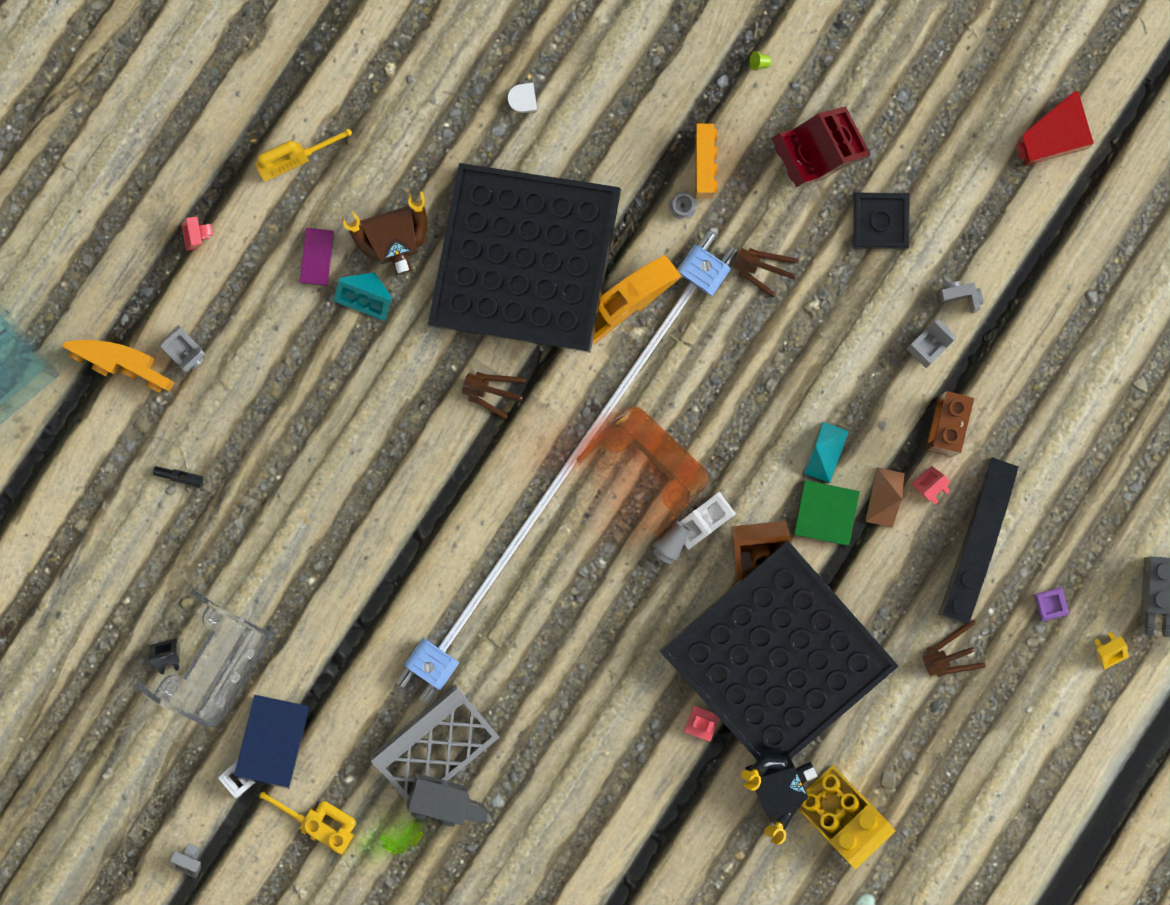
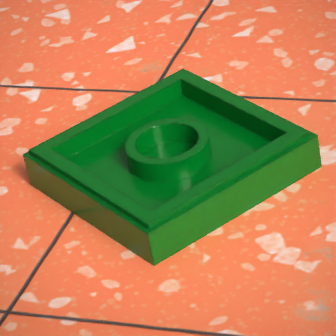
(826, 513)

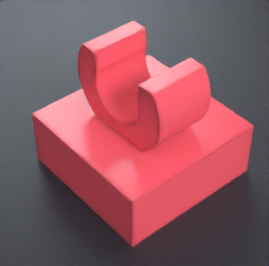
(194, 234)
(931, 483)
(701, 723)

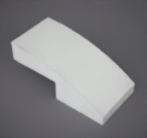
(707, 519)

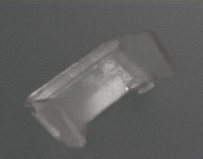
(217, 669)

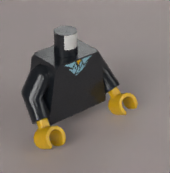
(779, 790)

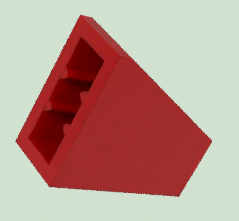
(1057, 133)

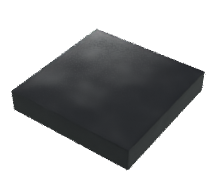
(881, 220)

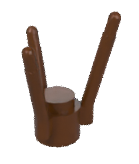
(750, 260)
(477, 387)
(937, 661)

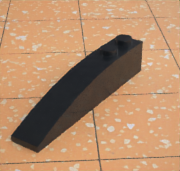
(979, 542)

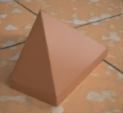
(885, 497)

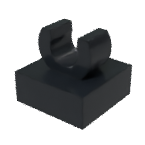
(165, 654)

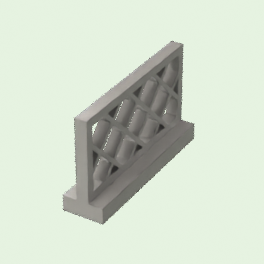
(420, 727)

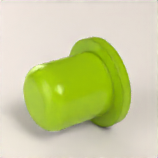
(759, 60)

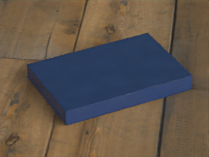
(271, 741)

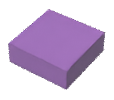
(1051, 604)

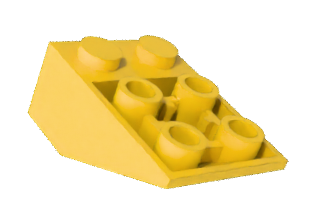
(845, 817)

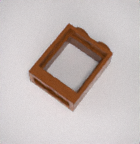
(945, 432)

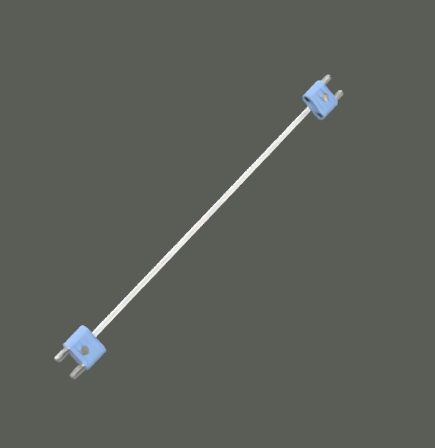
(432, 662)

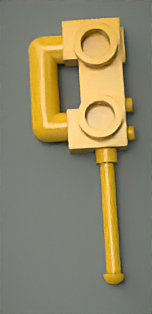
(289, 156)
(317, 829)

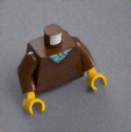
(391, 234)

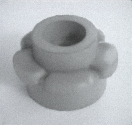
(688, 200)

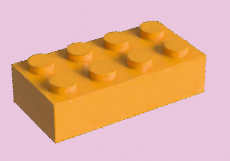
(704, 160)

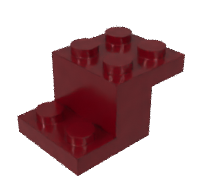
(820, 146)

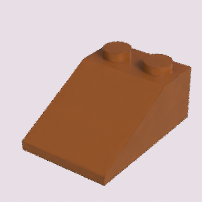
(754, 543)

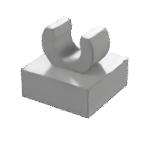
(187, 862)

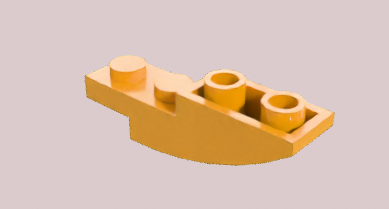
(634, 294)
(111, 356)

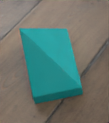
(364, 294)
(826, 452)

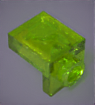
(410, 837)

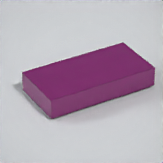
(317, 257)

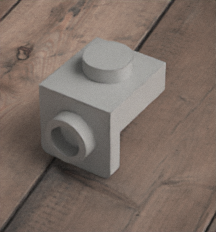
(955, 291)
(931, 343)
(182, 349)

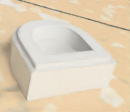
(522, 98)

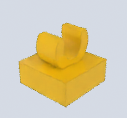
(1112, 652)

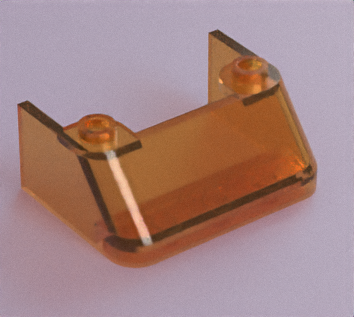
(639, 428)

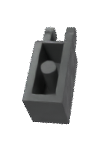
(1156, 593)
(443, 801)

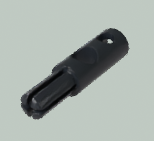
(191, 479)

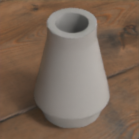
(670, 544)

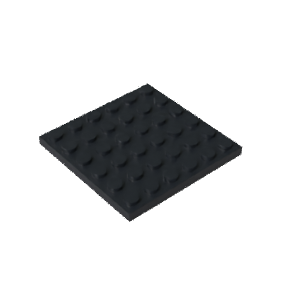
(524, 257)
(779, 656)

